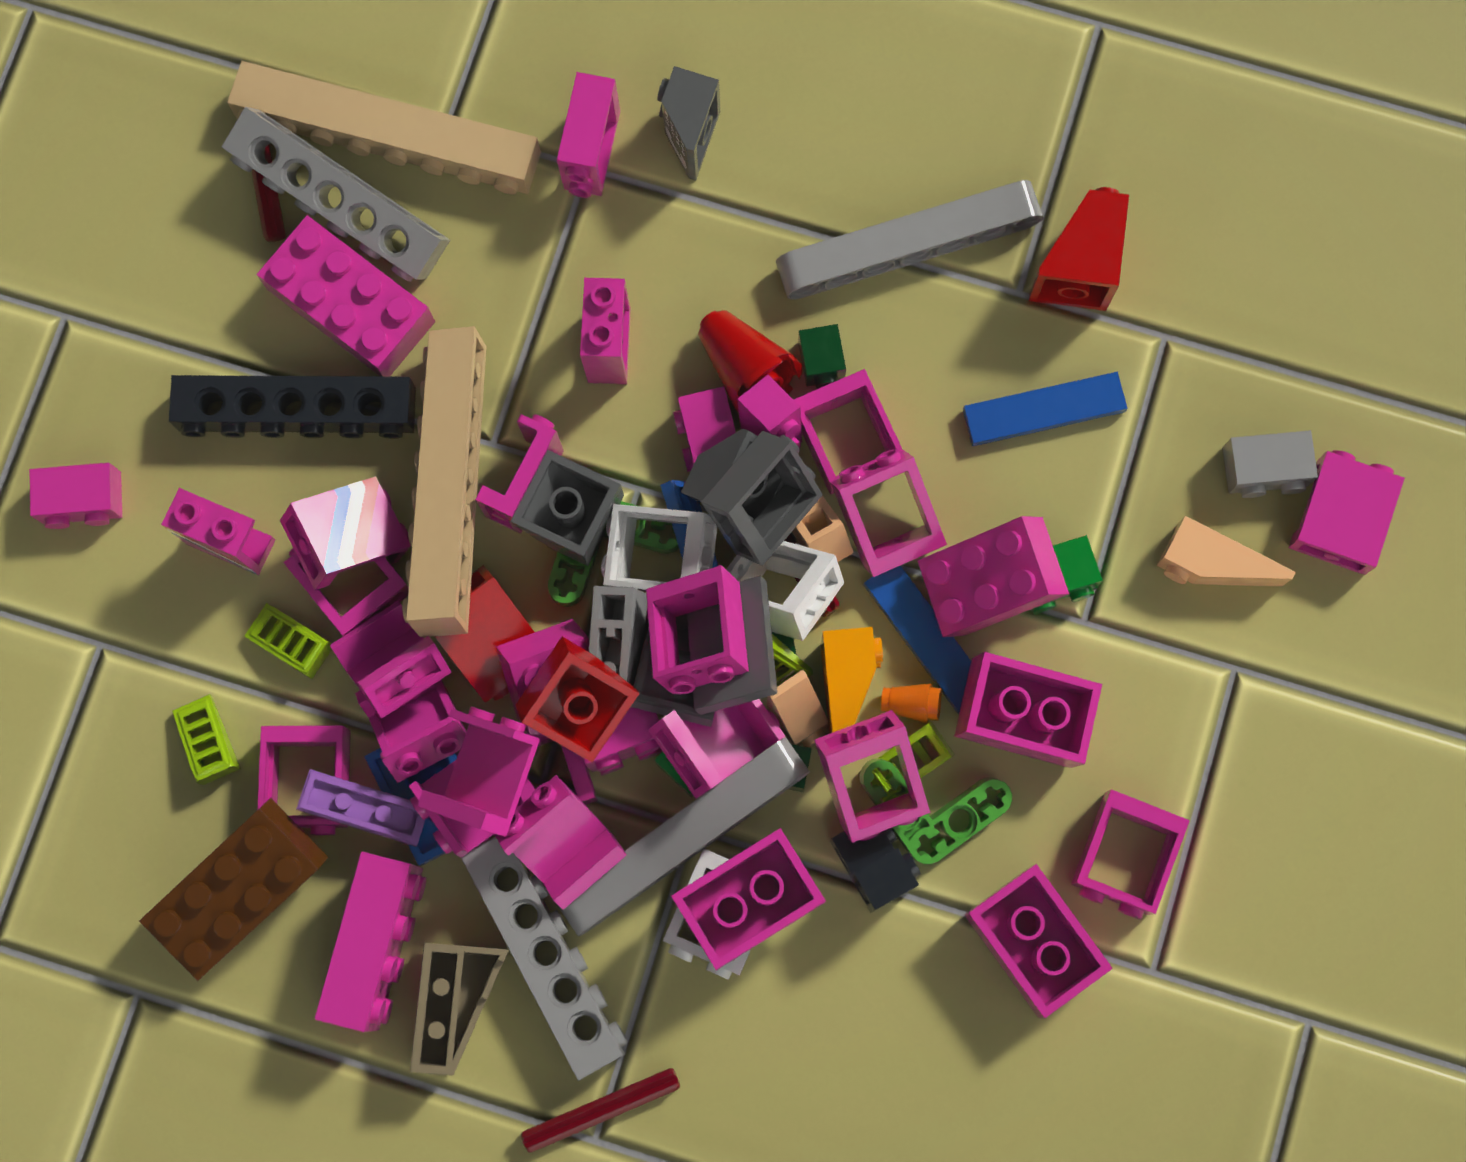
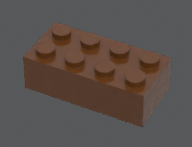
(234, 889)

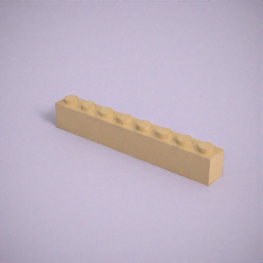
(389, 128)
(446, 483)

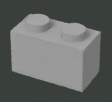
(1270, 463)

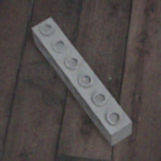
(247, 145)
(584, 1056)

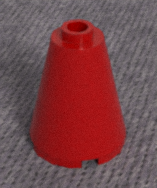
(744, 355)

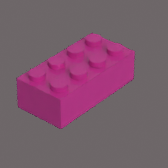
(346, 297)
(371, 943)

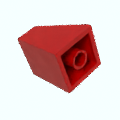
(1087, 256)
(491, 624)

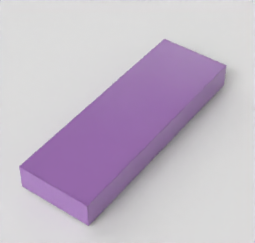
(360, 807)

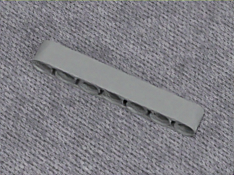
(909, 239)
(688, 834)

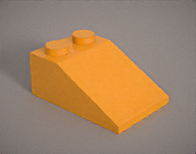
(848, 670)

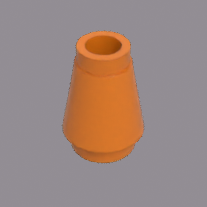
(913, 702)

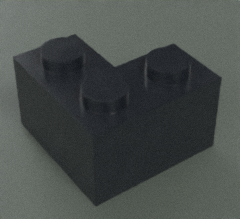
(877, 867)

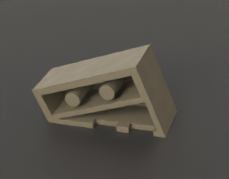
(450, 1000)

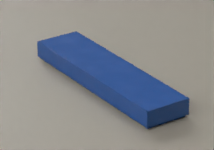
(1044, 409)
(920, 630)

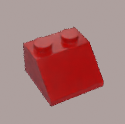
(576, 700)

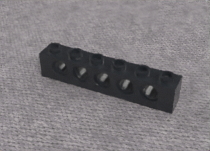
(194, 393)

